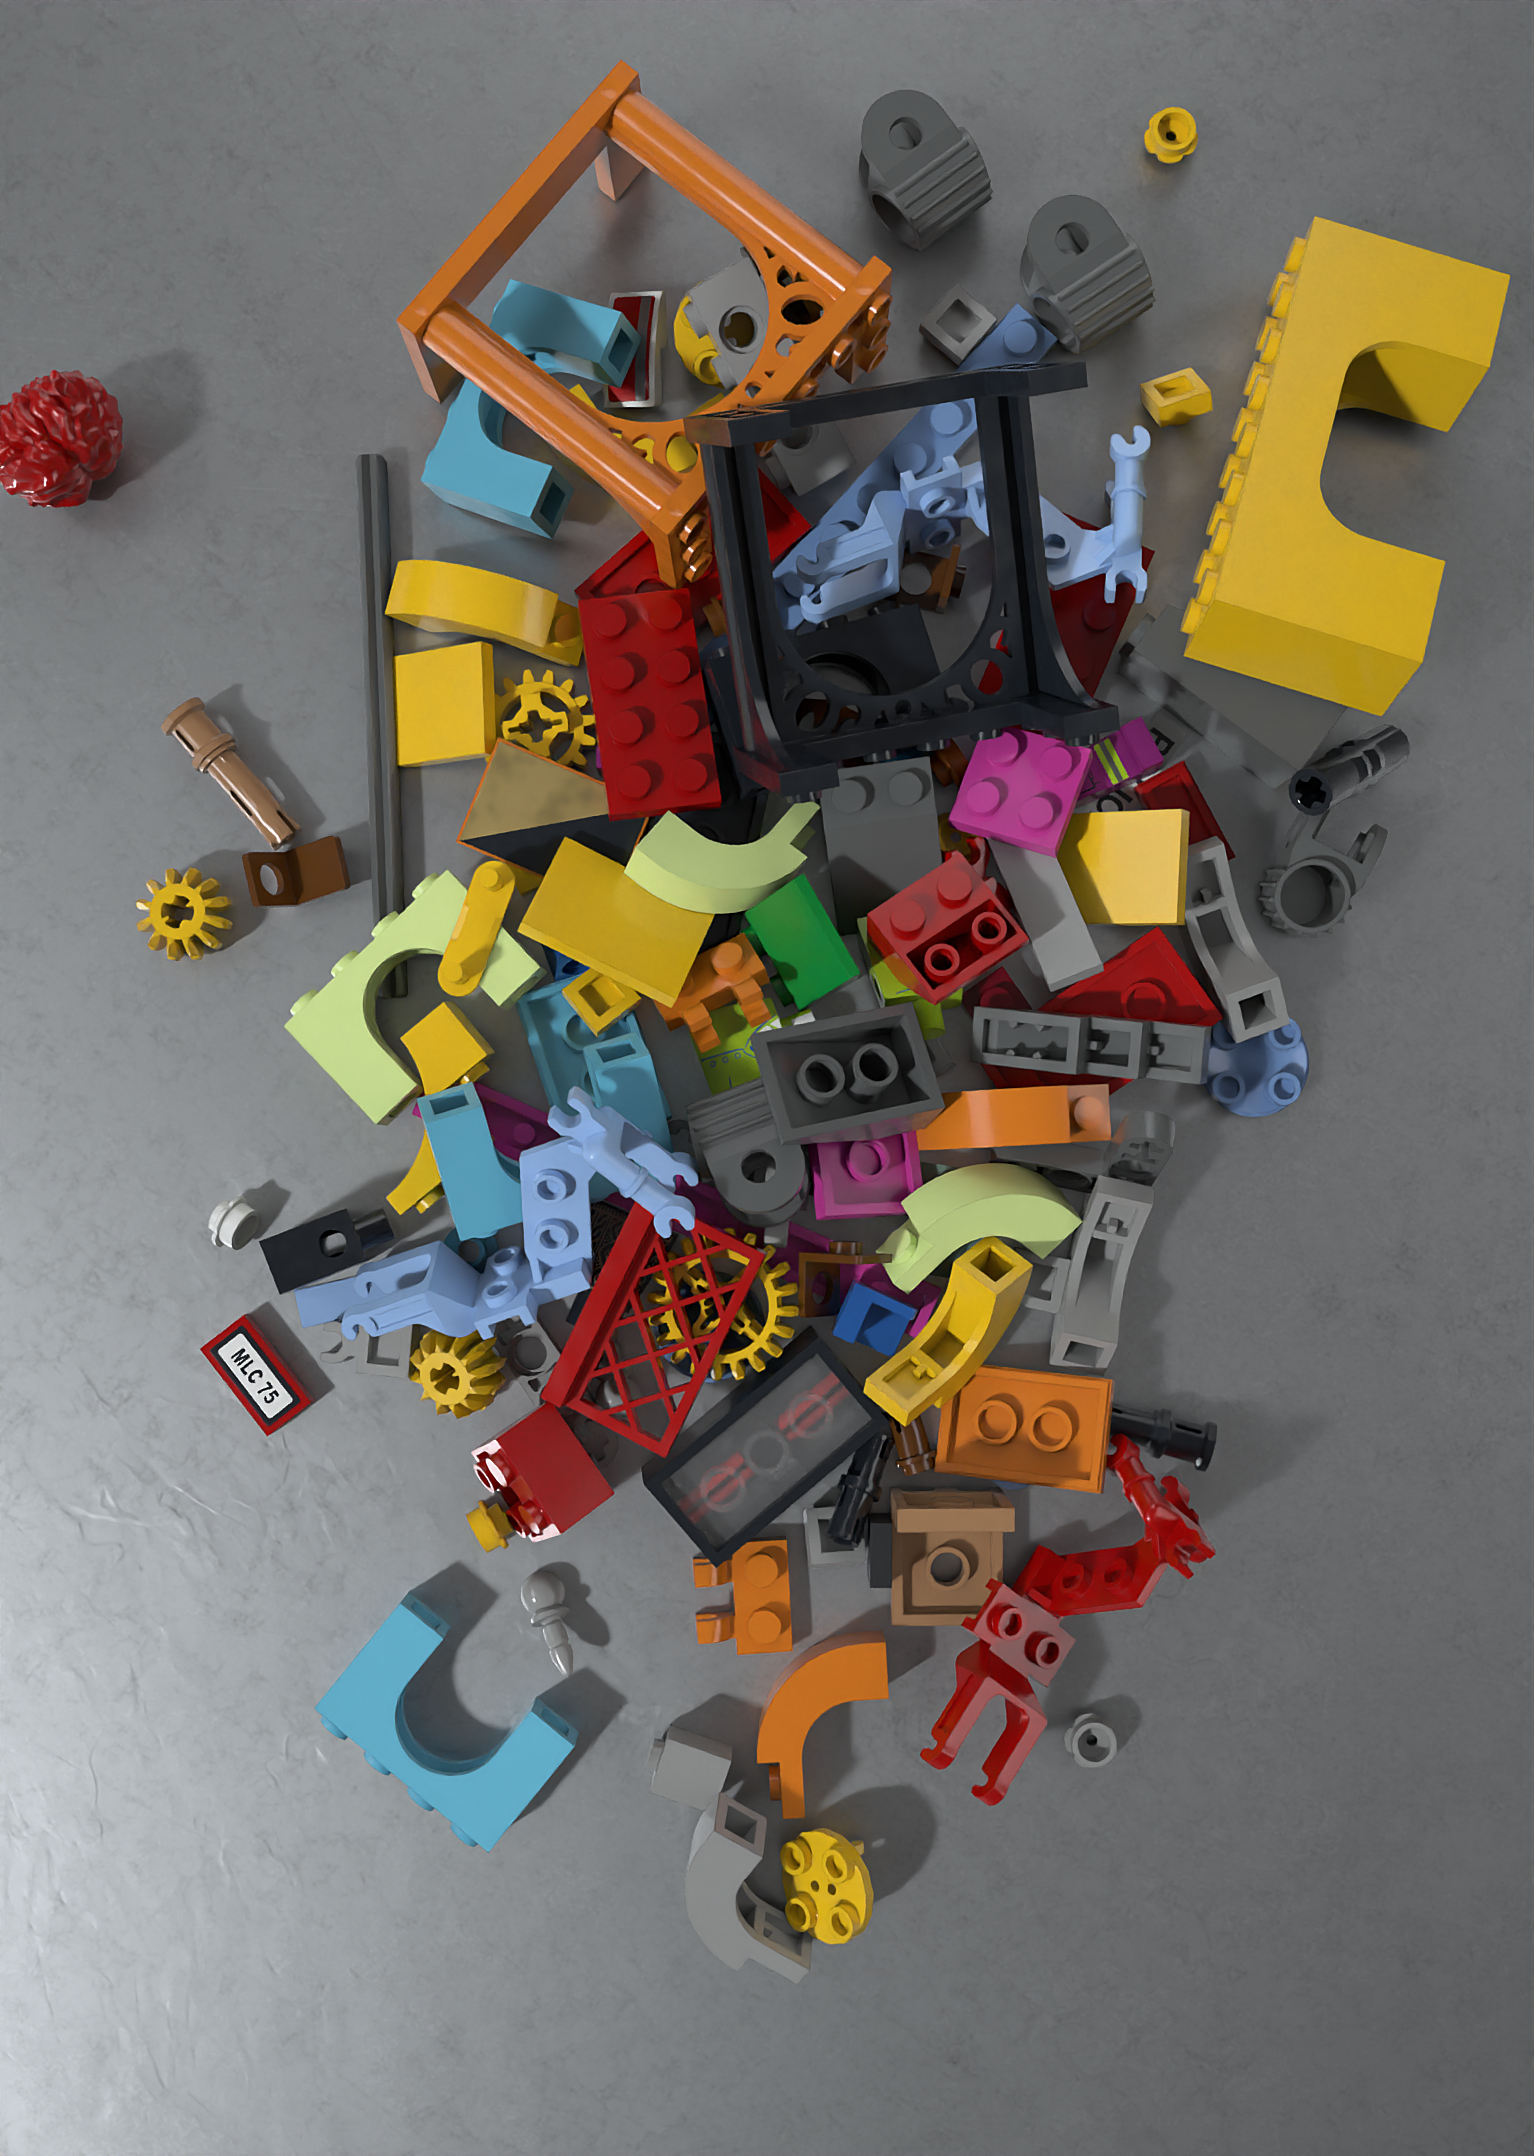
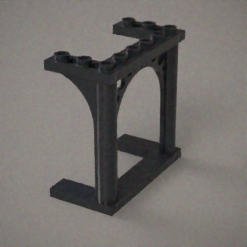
(1036, 674)

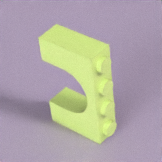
(340, 1019)

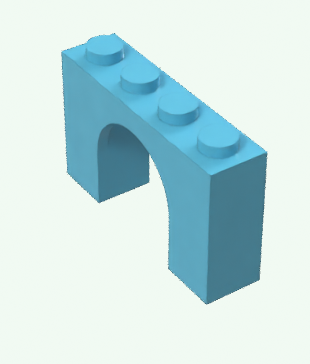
(469, 459)
(484, 1183)
(474, 1794)

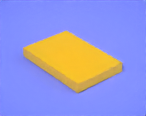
(1127, 866)
(614, 924)

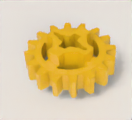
(561, 725)

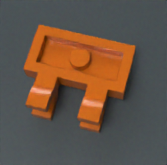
(716, 978)
(759, 1594)

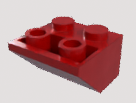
(943, 931)
(541, 1474)

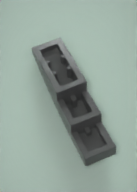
(1090, 1044)

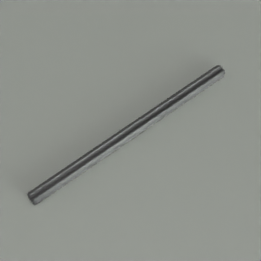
(379, 702)

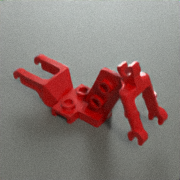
(1021, 1624)

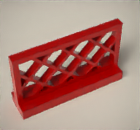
(605, 1313)

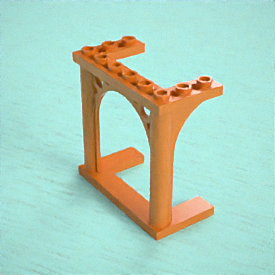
(623, 137)

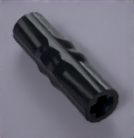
(1348, 769)

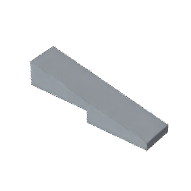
(1047, 914)

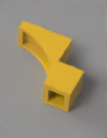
(446, 1054)

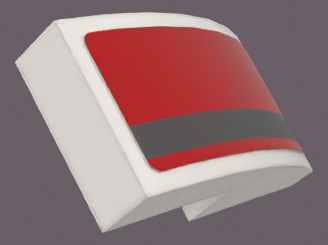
(643, 380)

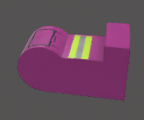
(1120, 761)

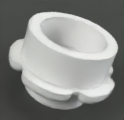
(234, 1223)

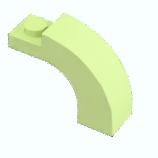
(715, 876)
(975, 1205)

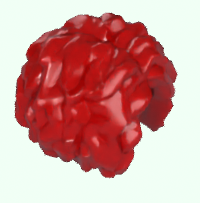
(59, 439)

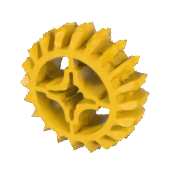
(745, 1321)

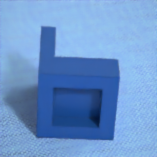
(873, 1318)

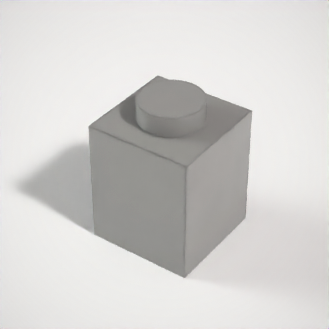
(688, 1767)

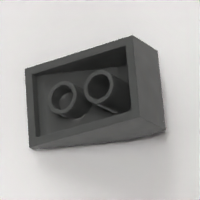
(878, 834)
(849, 1077)

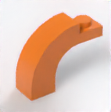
(1019, 1117)
(819, 1678)

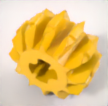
(184, 934)
(458, 1372)

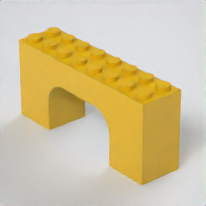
(1283, 580)

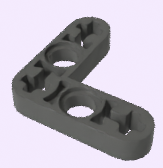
(1134, 1155)

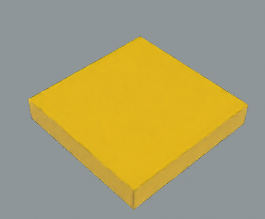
(444, 705)

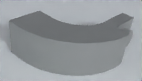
(1223, 951)
(1100, 1257)
(723, 1907)

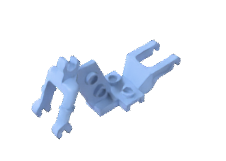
(930, 515)
(556, 1227)

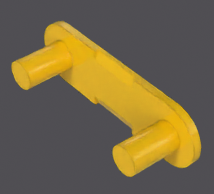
(476, 928)

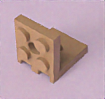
(940, 1523)

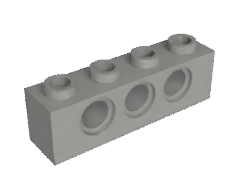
(741, 290)

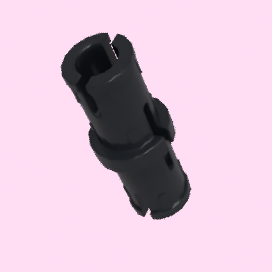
(859, 1491)

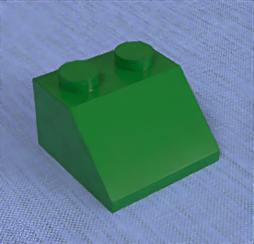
(800, 945)

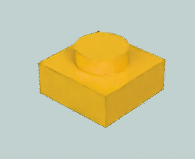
(1176, 397)
(600, 1000)

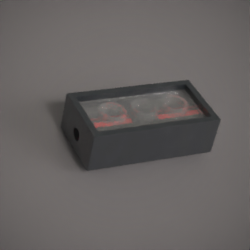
(763, 1447)

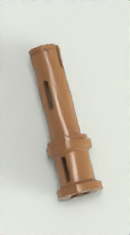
(216, 755)

